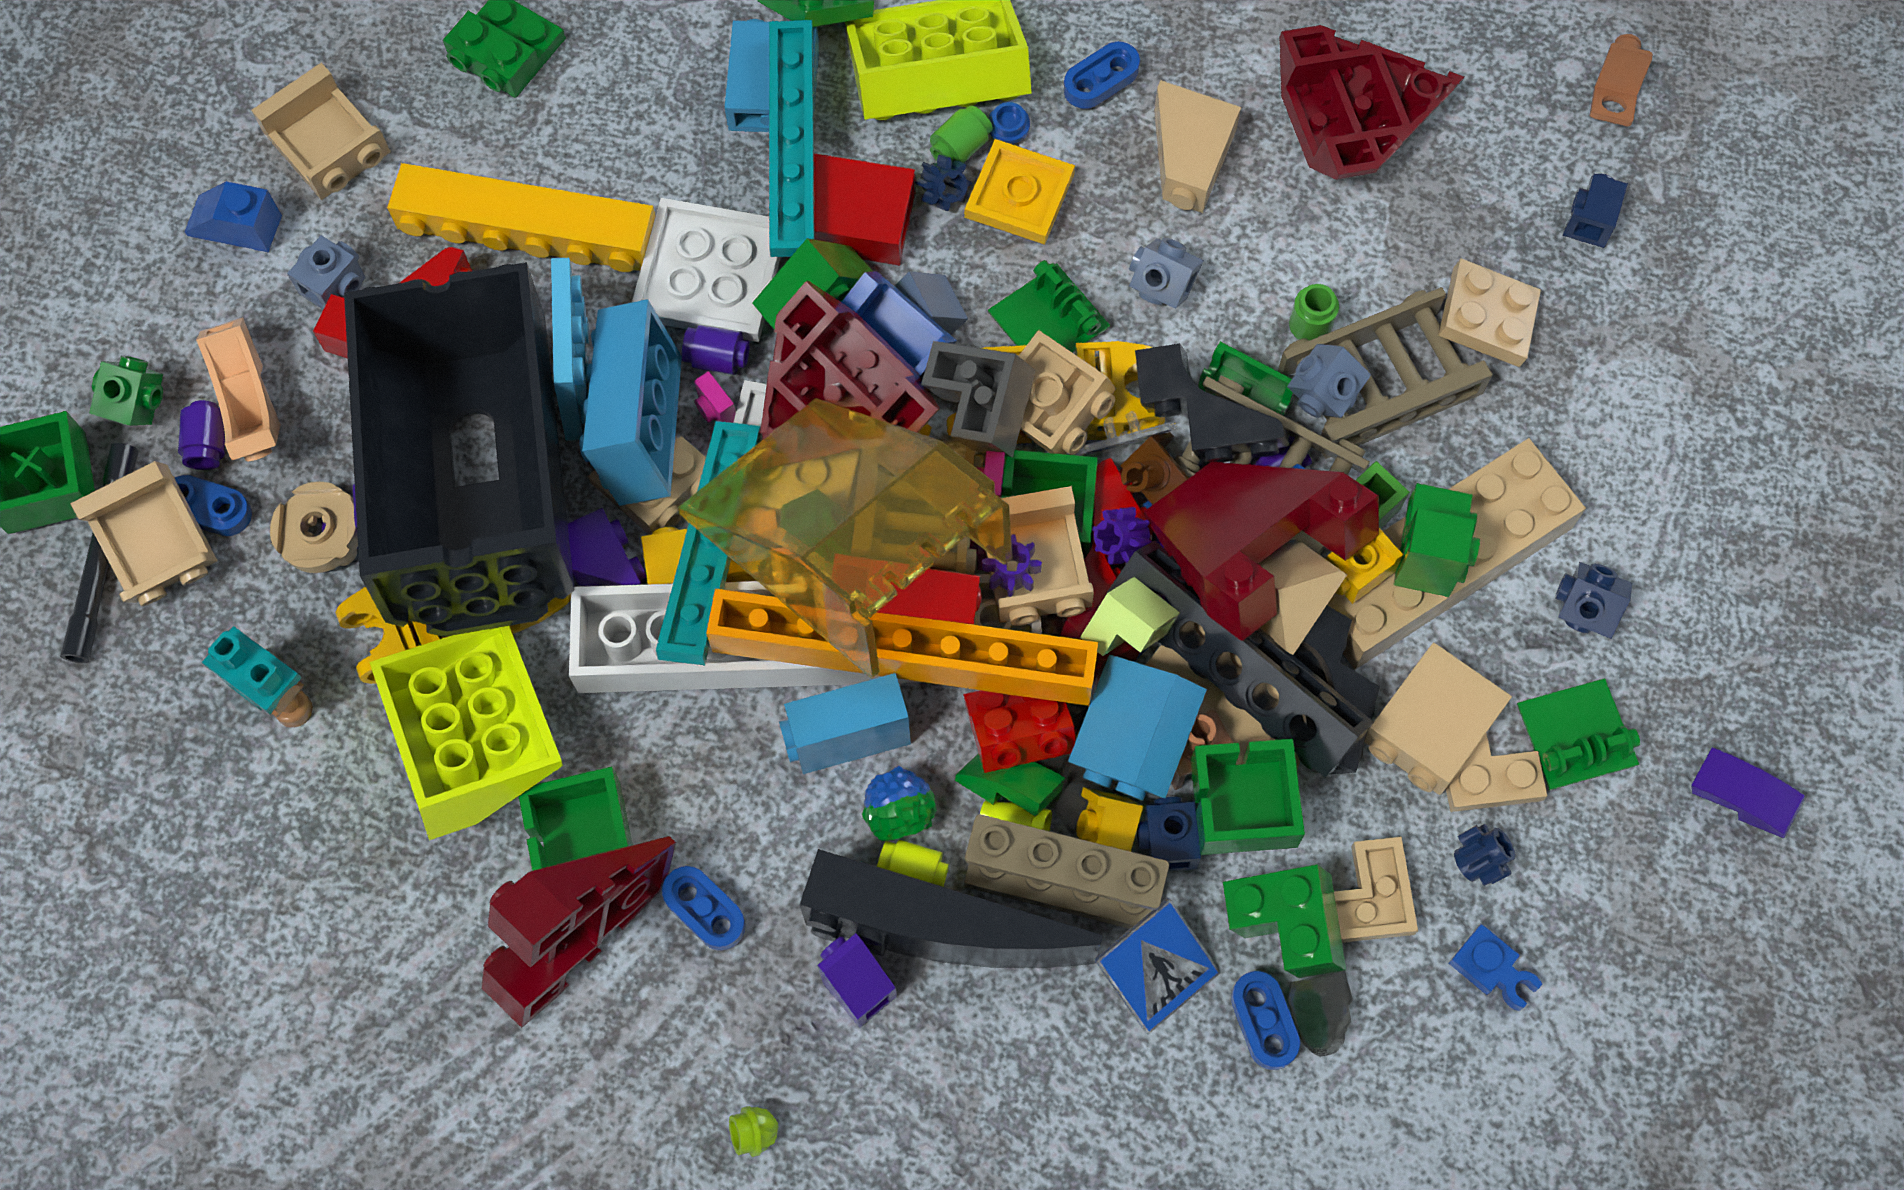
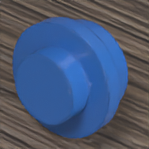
(1009, 123)

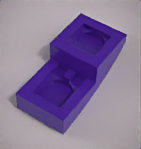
(1749, 791)

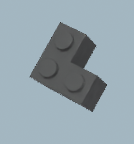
(989, 390)

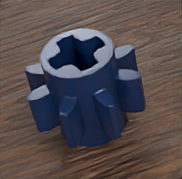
(943, 171)
(1484, 854)

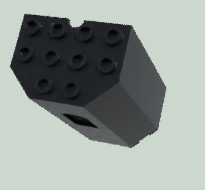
(414, 369)

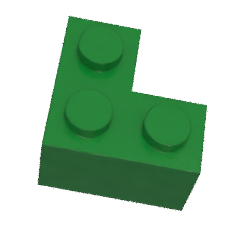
(825, 264)
(1437, 540)
(1299, 908)

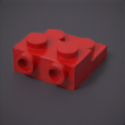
(1018, 728)

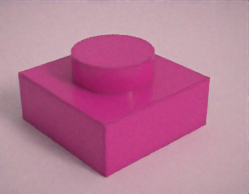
(712, 400)

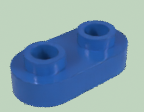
(1099, 77)
(207, 498)
(705, 909)
(1266, 1021)

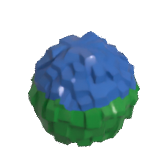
(898, 804)

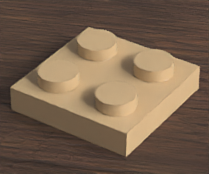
(1489, 312)

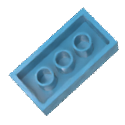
(632, 403)

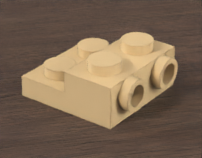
(1062, 396)
(664, 511)

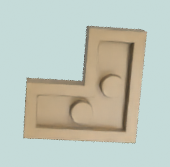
(1496, 780)
(1383, 898)

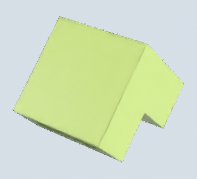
(1130, 615)

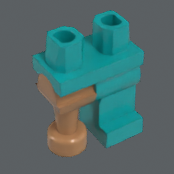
(259, 677)

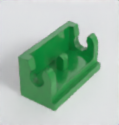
(1259, 381)

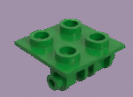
(1051, 306)
(1579, 734)

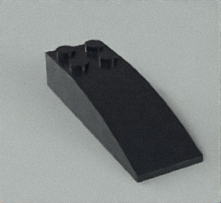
(933, 921)

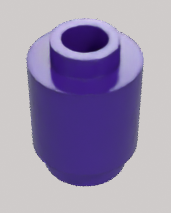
(715, 349)
(201, 435)

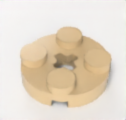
(291, 522)

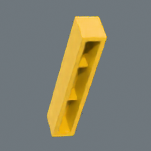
(521, 217)

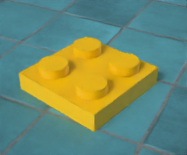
(1019, 191)

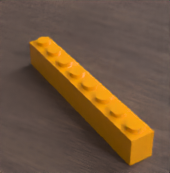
(912, 649)

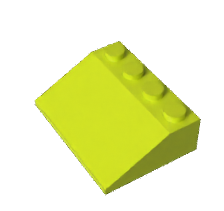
(938, 56)
(465, 726)

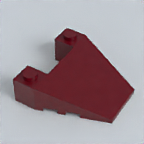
(1240, 514)
(560, 918)

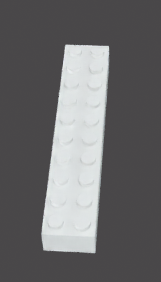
(618, 633)

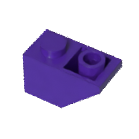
(599, 553)
(855, 979)

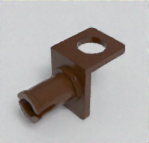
(1152, 469)

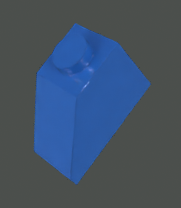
(235, 216)

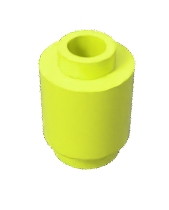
(914, 861)

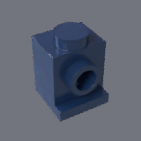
(1596, 210)

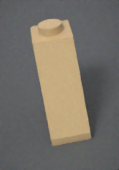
(1191, 143)

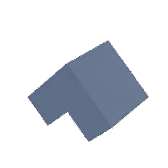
(935, 298)

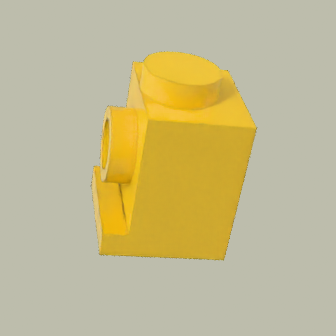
(1379, 561)
(1109, 819)

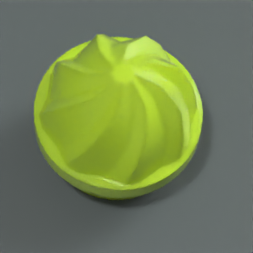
(752, 1130)

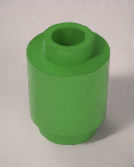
(961, 134)
(1313, 312)

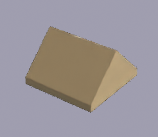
(1302, 591)

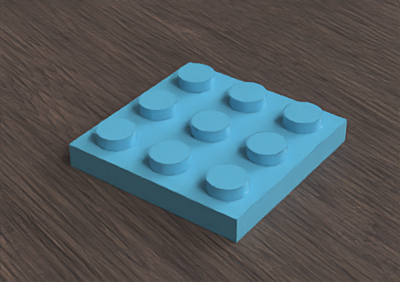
(569, 346)

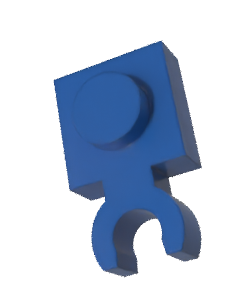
(1489, 962)

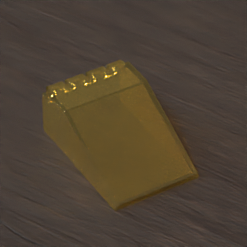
(841, 511)

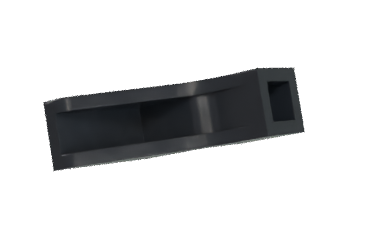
(1215, 424)
(1322, 654)

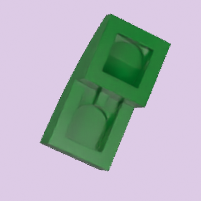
(1026, 785)

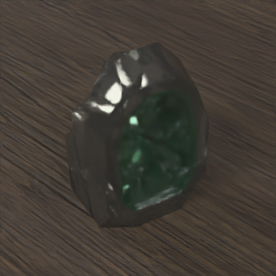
(1321, 1011)

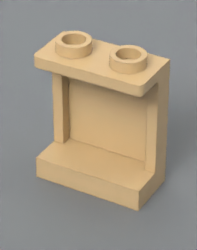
(320, 132)
(147, 533)
(1063, 582)
(1436, 719)

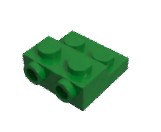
(503, 45)

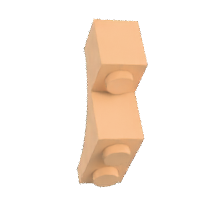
(243, 400)

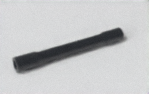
(83, 621)

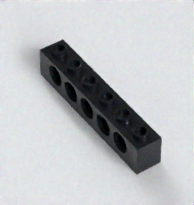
(1263, 661)

